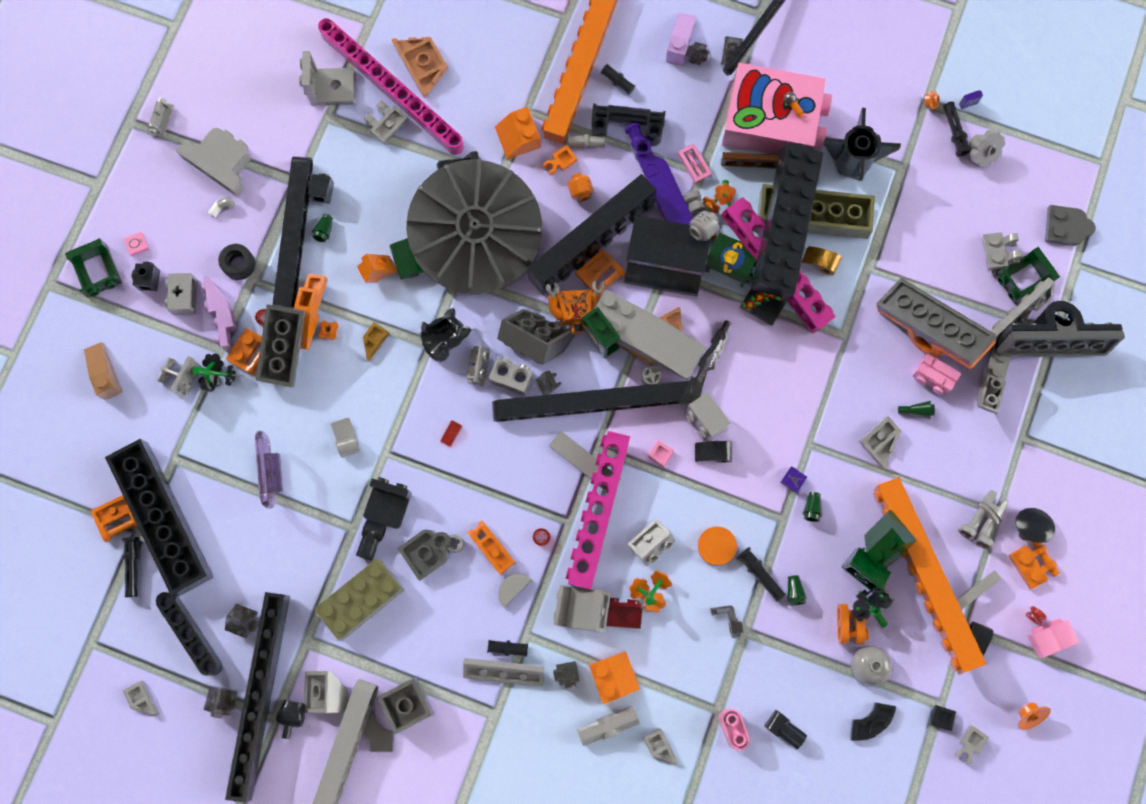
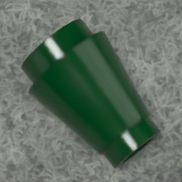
(322, 230)
(813, 510)
(795, 591)

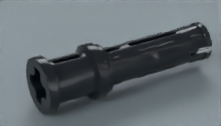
(960, 137)
(755, 566)
(131, 573)

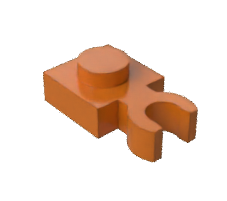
(562, 159)

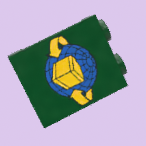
(731, 259)
(600, 332)

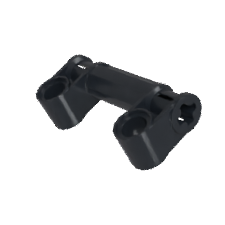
(603, 114)

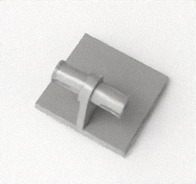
(184, 379)

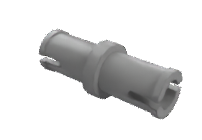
(586, 141)

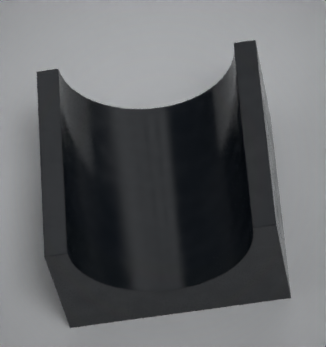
(665, 256)

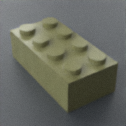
(359, 599)

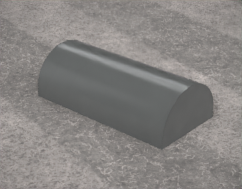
(280, 345)

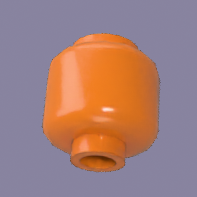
(580, 187)

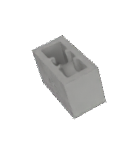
(186, 302)

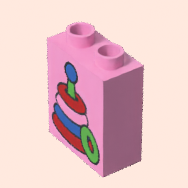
(763, 121)

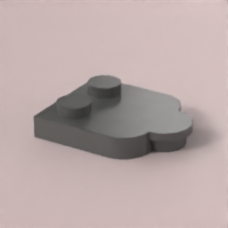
(1067, 225)
(426, 552)

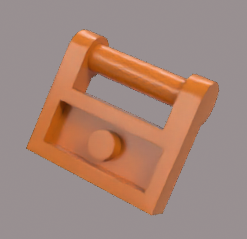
(597, 267)
(244, 350)
(110, 513)

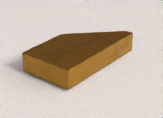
(374, 339)

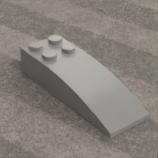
(651, 336)

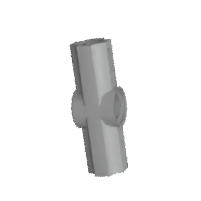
(608, 726)

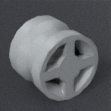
(650, 372)

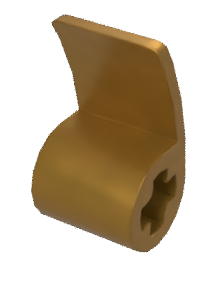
(826, 260)

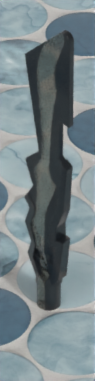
(707, 362)

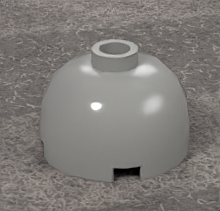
(871, 666)

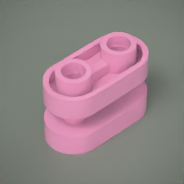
(734, 729)

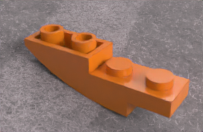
(309, 300)

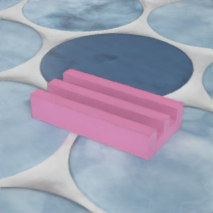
(701, 176)

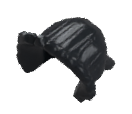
(443, 335)

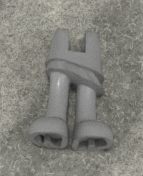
(992, 513)

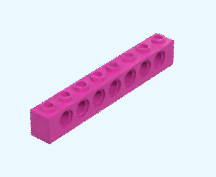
(802, 306)
(620, 443)

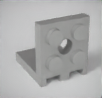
(319, 82)

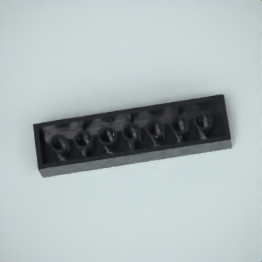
(787, 221)
(592, 234)
(159, 518)

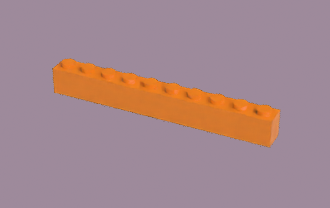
(578, 70)
(932, 582)

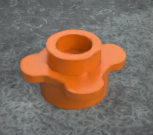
(932, 100)
(332, 334)

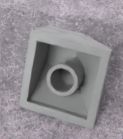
(324, 693)

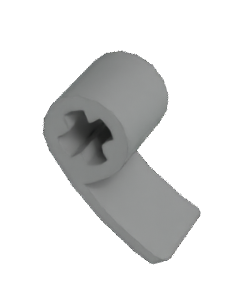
(345, 437)

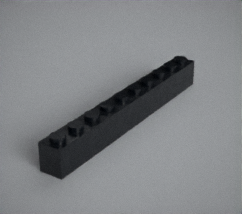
(257, 698)

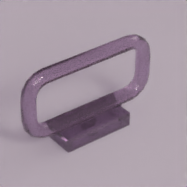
(268, 470)

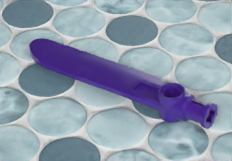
(660, 176)

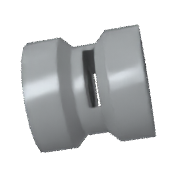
(694, 202)

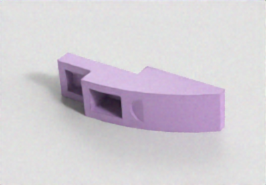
(220, 308)

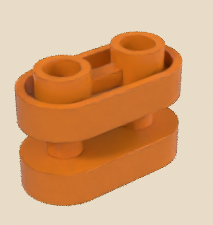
(859, 633)

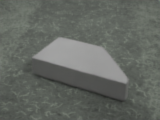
(140, 699)
(659, 746)

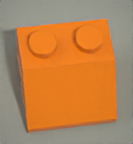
(518, 133)
(614, 677)

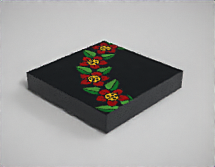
(763, 306)

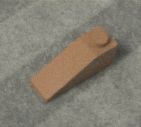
(101, 372)

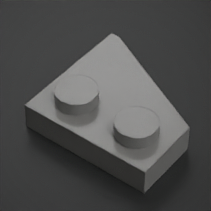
(881, 441)

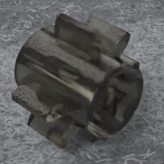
(697, 53)

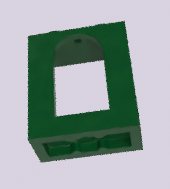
(85, 252)
(1040, 264)

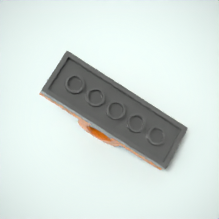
(934, 325)

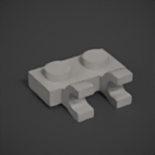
(388, 125)
(995, 250)

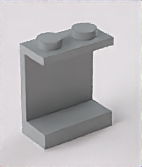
(582, 608)

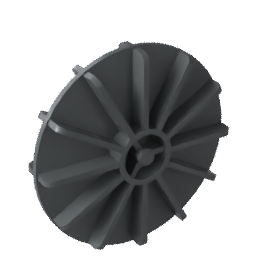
(474, 226)

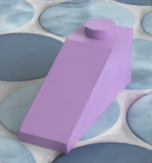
(680, 38)

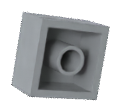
(707, 417)

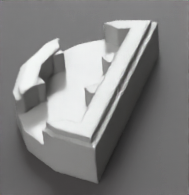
(512, 587)

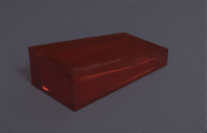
(451, 433)

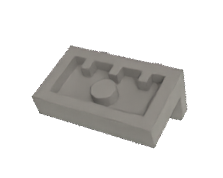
(651, 542)

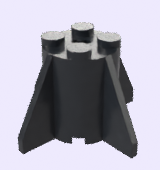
(858, 149)

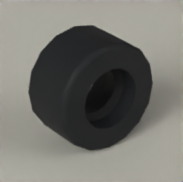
(229, 253)

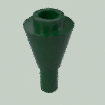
(922, 409)

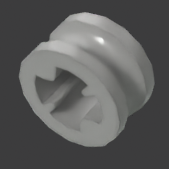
(460, 545)

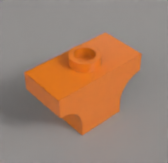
(376, 267)

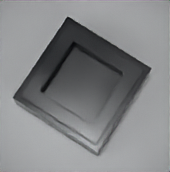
(943, 718)

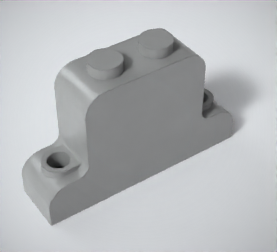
(218, 158)

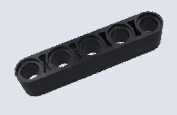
(197, 637)

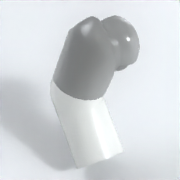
(219, 205)

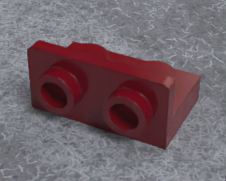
(624, 614)

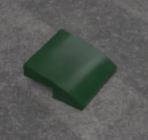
(404, 259)

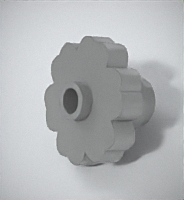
(986, 147)

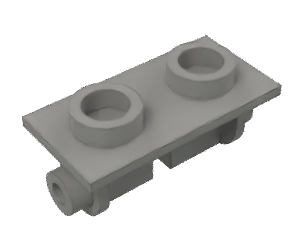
(160, 118)
(480, 357)

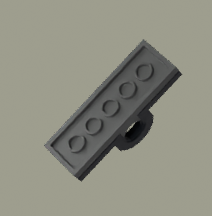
(1059, 336)

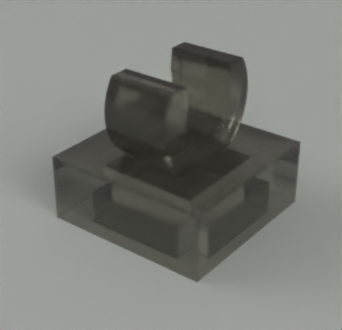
(547, 382)

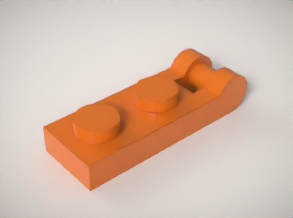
(491, 548)

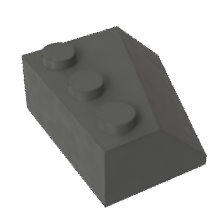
(534, 336)

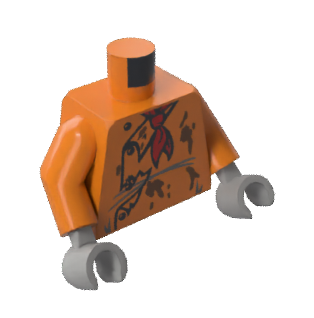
(573, 305)

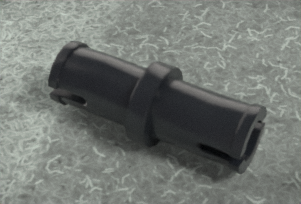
(618, 79)
(507, 648)

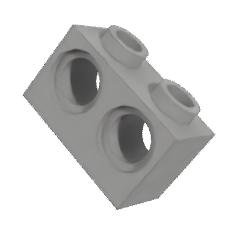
(509, 380)

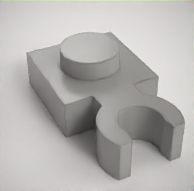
(973, 741)

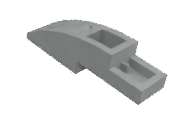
(992, 382)

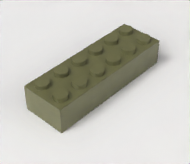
(833, 212)

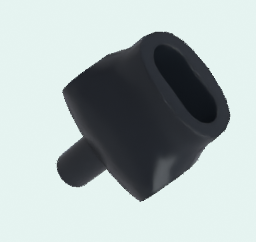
(290, 715)

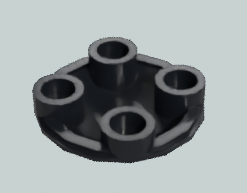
(1035, 525)

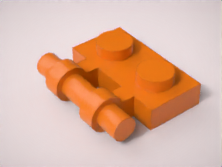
(1028, 566)

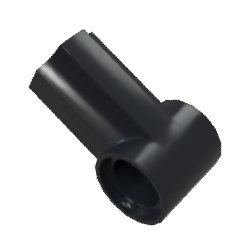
(371, 536)
(782, 727)

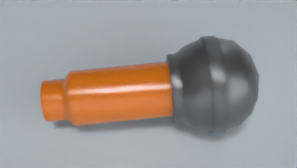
(791, 100)

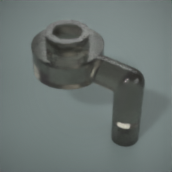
(735, 626)

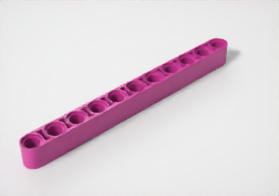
(394, 93)

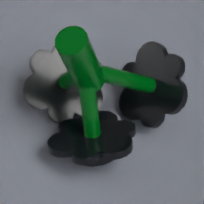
(211, 373)
(862, 606)

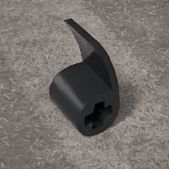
(713, 451)
(982, 635)

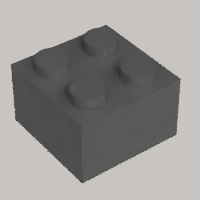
(405, 705)

